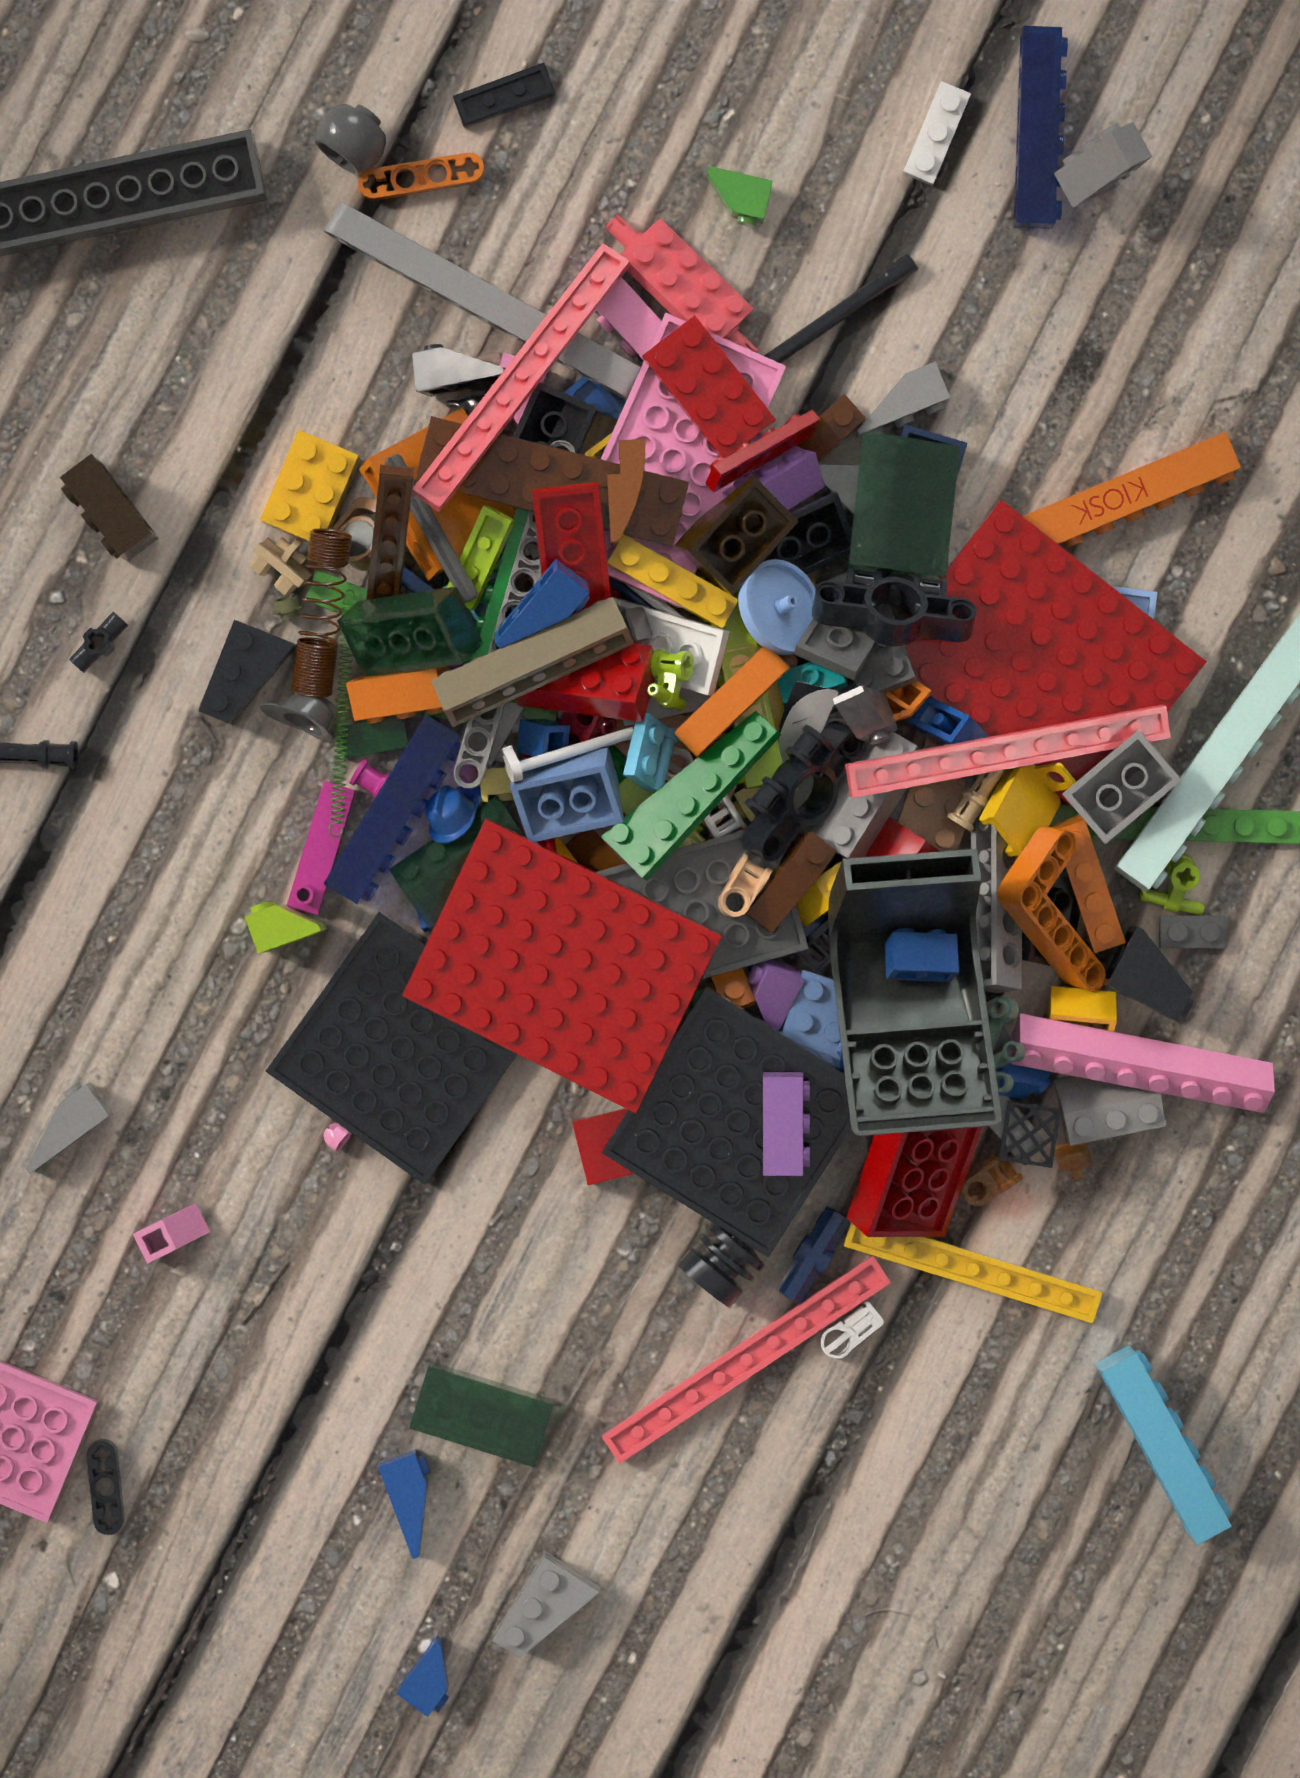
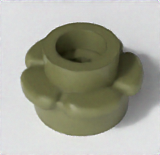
(287, 607)

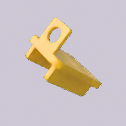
(1024, 803)

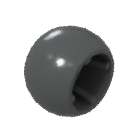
(351, 137)

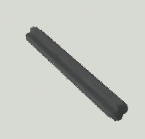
(438, 540)

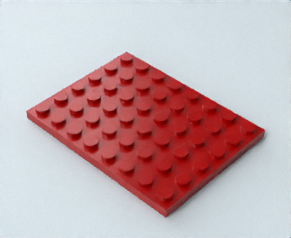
(1046, 641)
(562, 965)

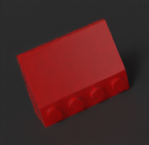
(912, 1182)

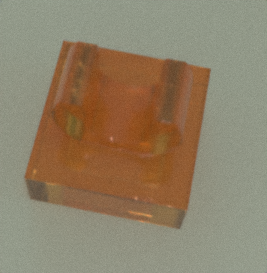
(1073, 1159)

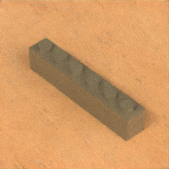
(532, 662)

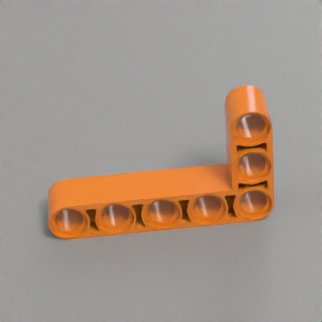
(1026, 901)

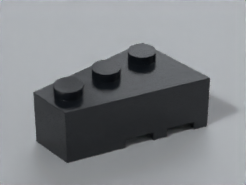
(242, 670)

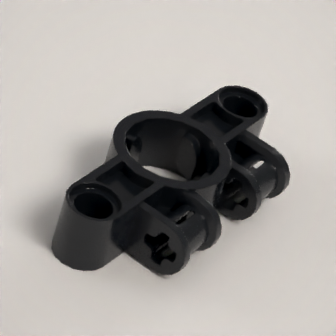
(855, 601)
(773, 804)

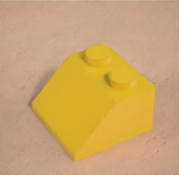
(1083, 1007)

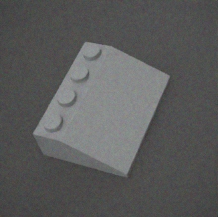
(857, 820)

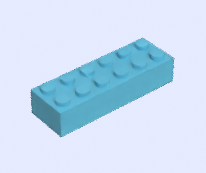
(1163, 1445)

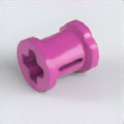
(368, 778)

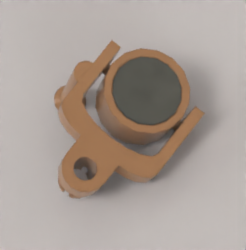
(361, 530)

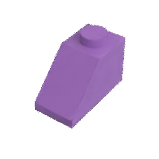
(774, 989)

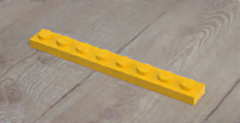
(981, 1272)

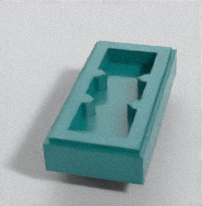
(810, 674)

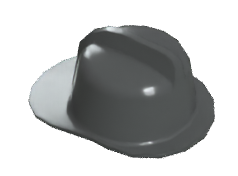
(304, 713)

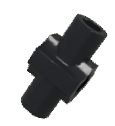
(86, 655)

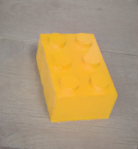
(310, 486)

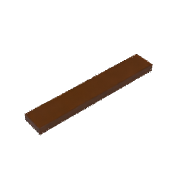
(390, 531)

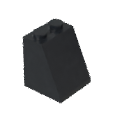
(1147, 976)

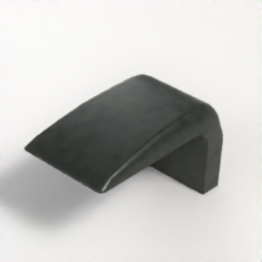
(911, 1048)

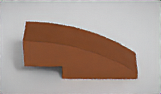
(626, 486)

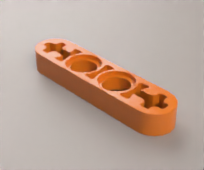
(420, 171)

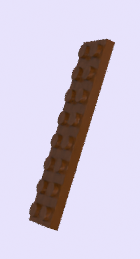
(518, 465)

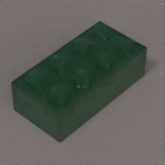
(410, 632)
(482, 1414)

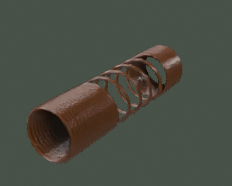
(317, 656)

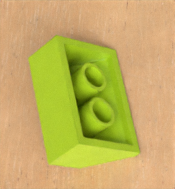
(280, 925)

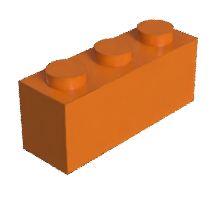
(394, 694)

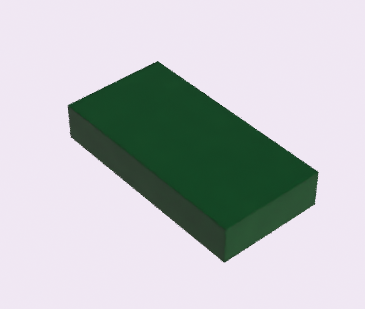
(375, 737)

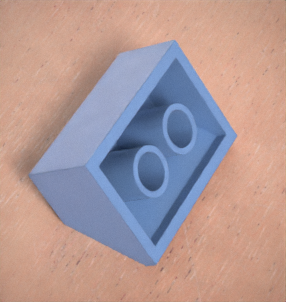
(569, 796)

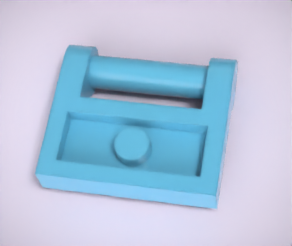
(646, 758)

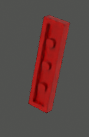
(768, 447)

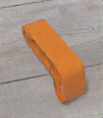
(731, 701)

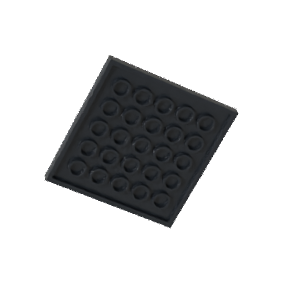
(386, 1063)
(705, 1122)

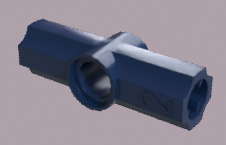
(813, 1255)

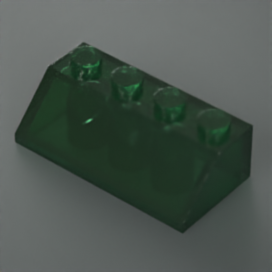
(433, 869)

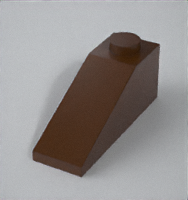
(834, 427)
(791, 879)

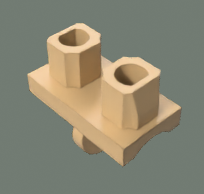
(285, 559)

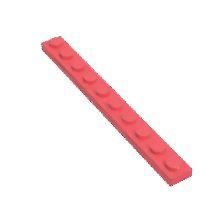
(520, 378)
(1004, 751)
(746, 1359)

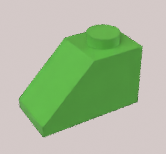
(741, 194)

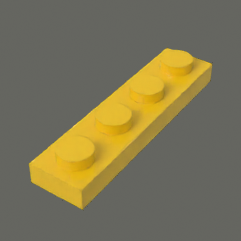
(672, 581)

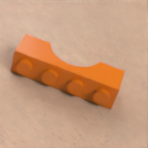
(1091, 889)

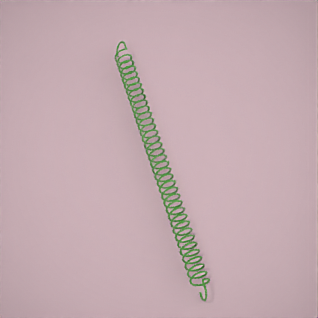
(344, 729)

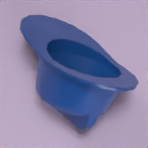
(452, 812)

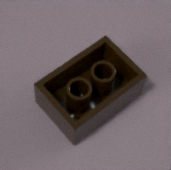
(107, 508)

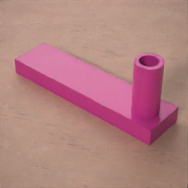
(320, 850)

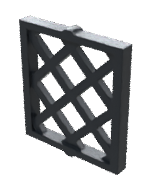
(1034, 1108)

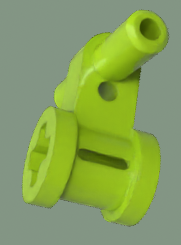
(670, 675)
(1173, 898)

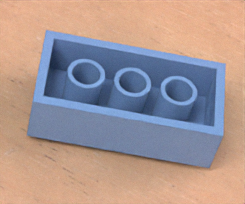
(814, 1017)

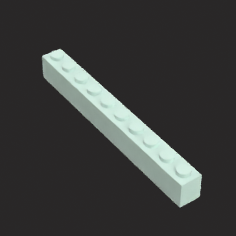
(1215, 765)

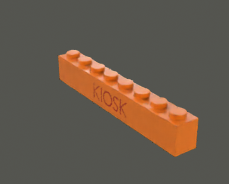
(1138, 490)

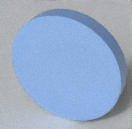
(777, 605)

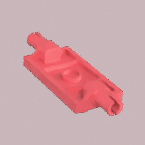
(682, 279)

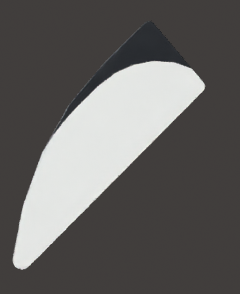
(804, 702)

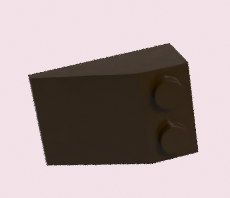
(737, 535)

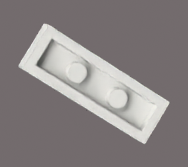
(936, 133)

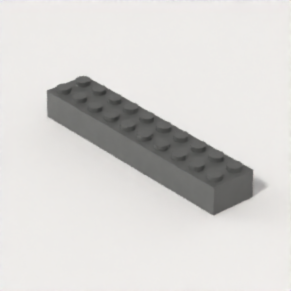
(130, 192)

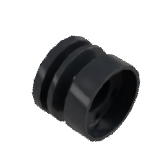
(721, 1265)

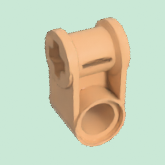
(744, 885)

